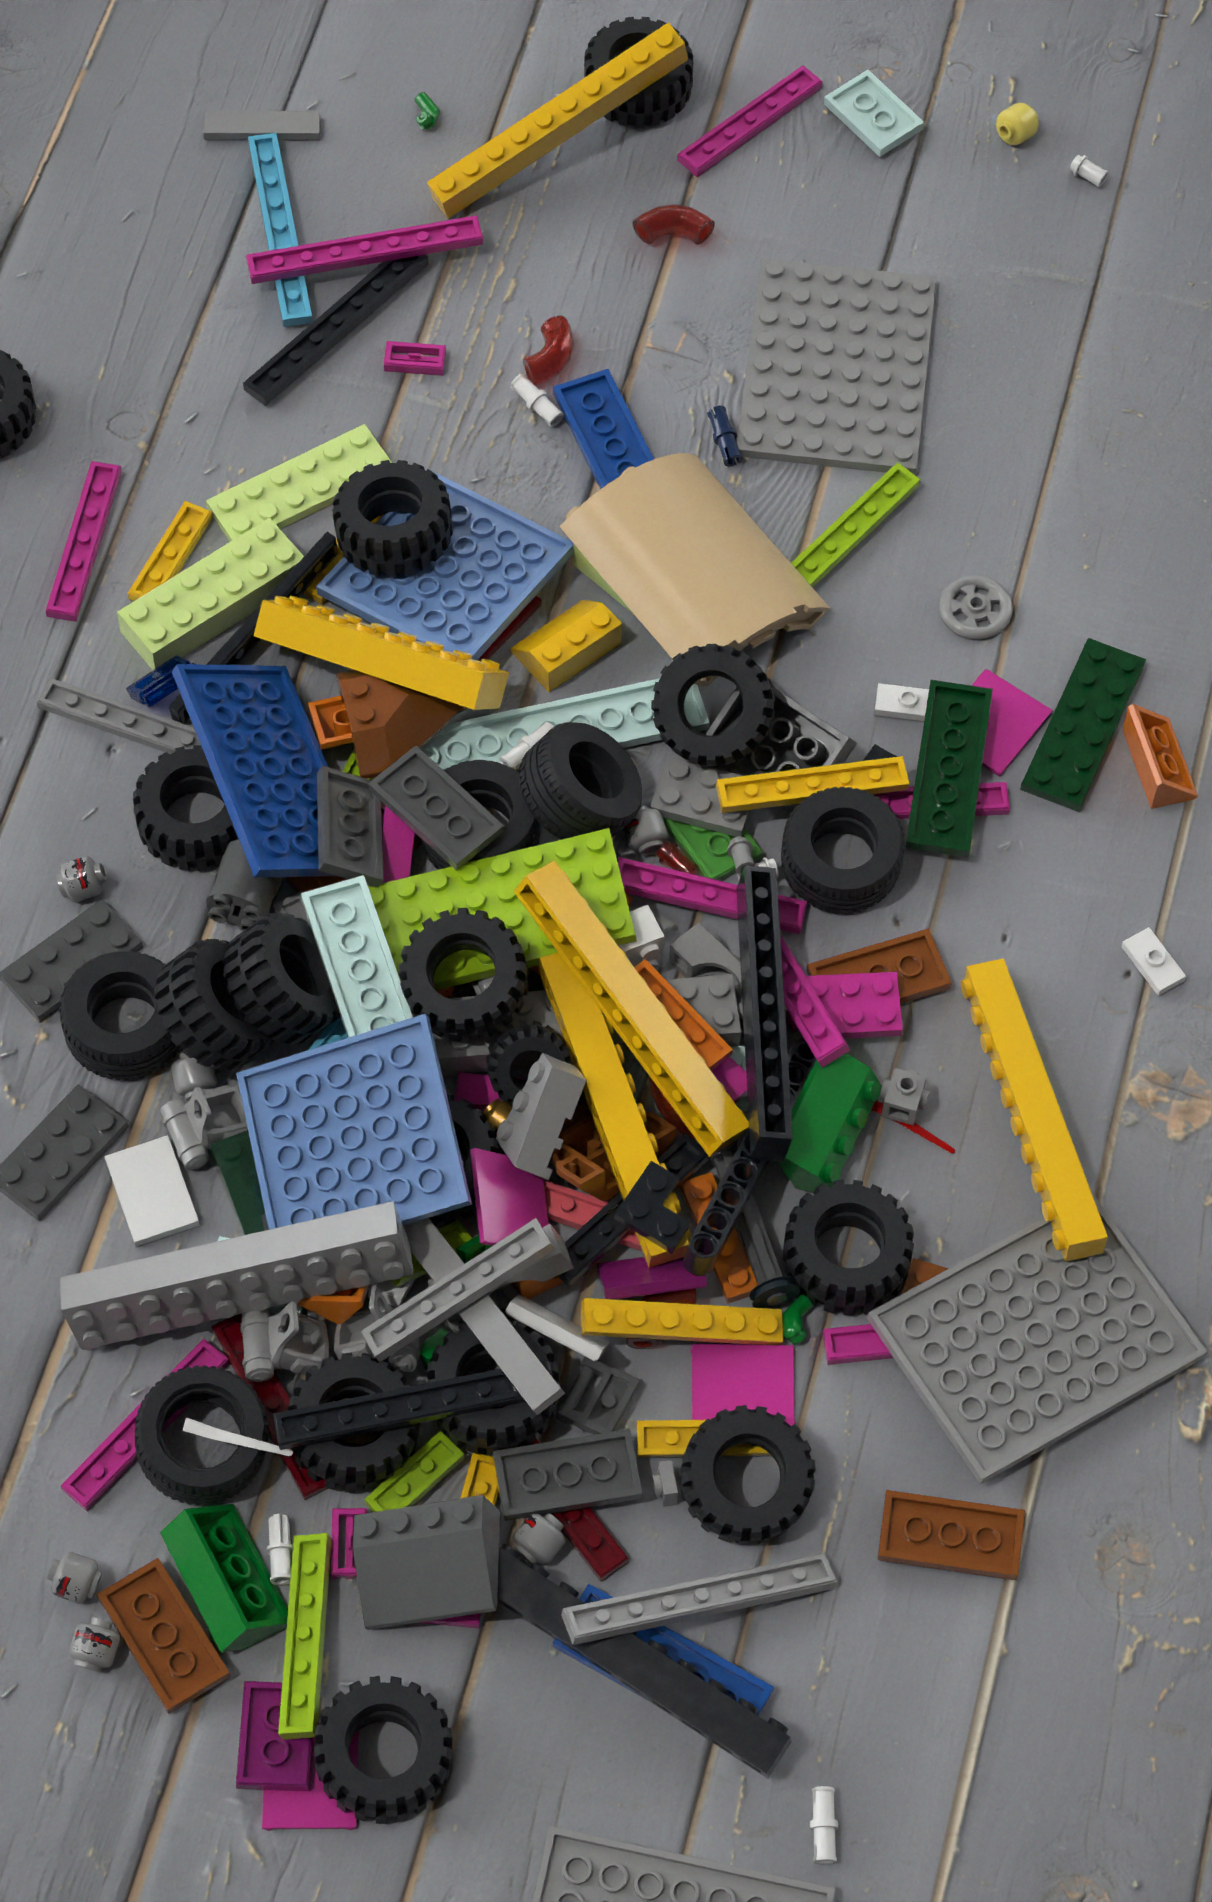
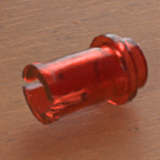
(675, 859)

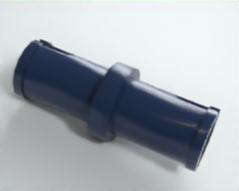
(724, 435)

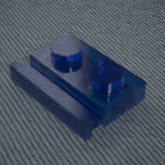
(157, 683)

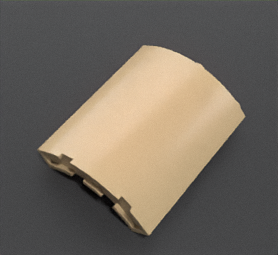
(690, 559)

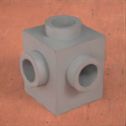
(904, 1095)

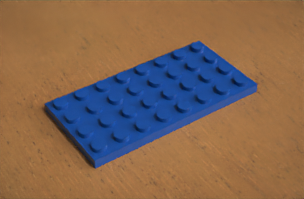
(260, 761)

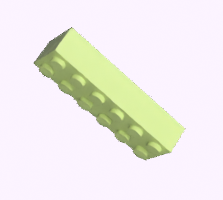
(209, 595)

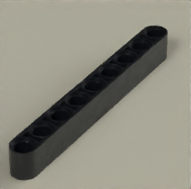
(735, 1190)

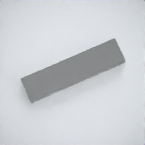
(241, 124)

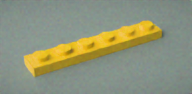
(795, 785)
(681, 1322)

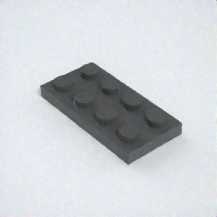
(436, 807)
(349, 827)
(44, 970)
(59, 1151)
(567, 1474)

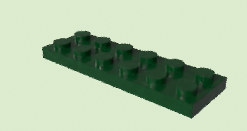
(1083, 725)
(949, 768)

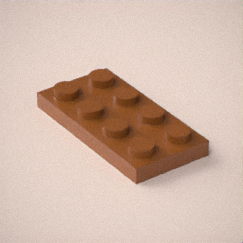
(911, 956)
(951, 1535)
(163, 1635)

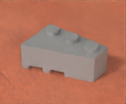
(539, 1114)

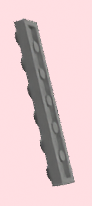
(457, 1290)

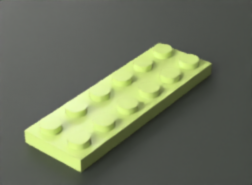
(297, 485)

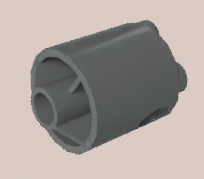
(237, 894)

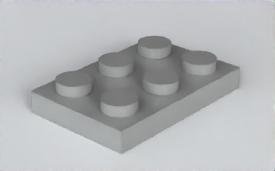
(690, 796)

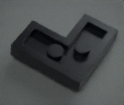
(645, 1209)

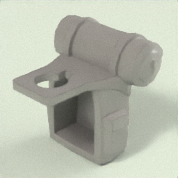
(203, 1122)
(350, 1338)
(282, 1342)

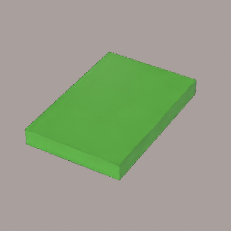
(708, 848)

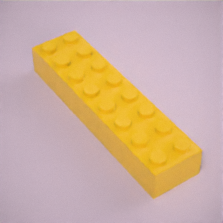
(382, 653)

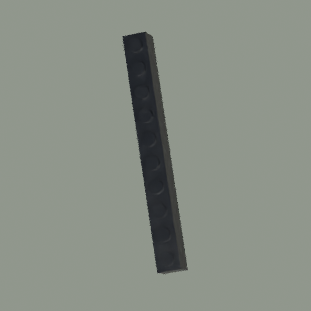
(764, 1014)
(646, 1669)

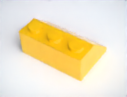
(569, 643)

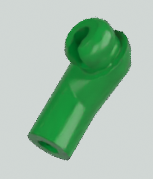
(429, 111)
(792, 1319)

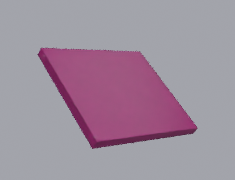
(1011, 721)
(505, 1196)
(741, 1376)
(308, 1808)

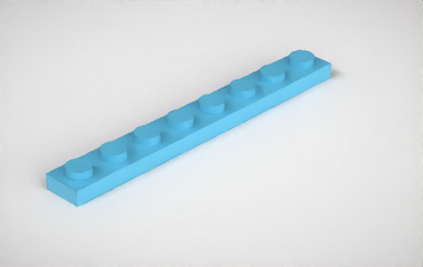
(279, 224)

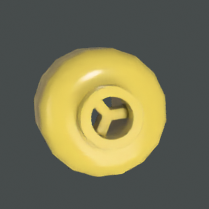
(1017, 123)

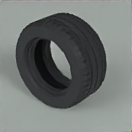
(193, 1387)

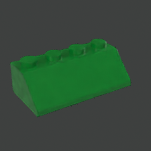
(828, 1121)
(225, 1576)

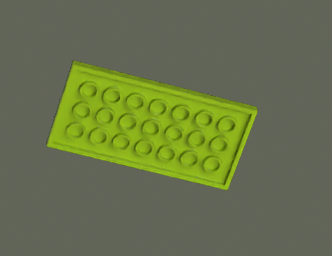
(489, 887)

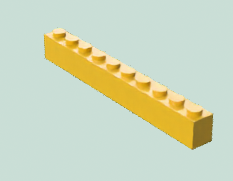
(558, 120)
(632, 1008)
(606, 1089)
(1034, 1111)

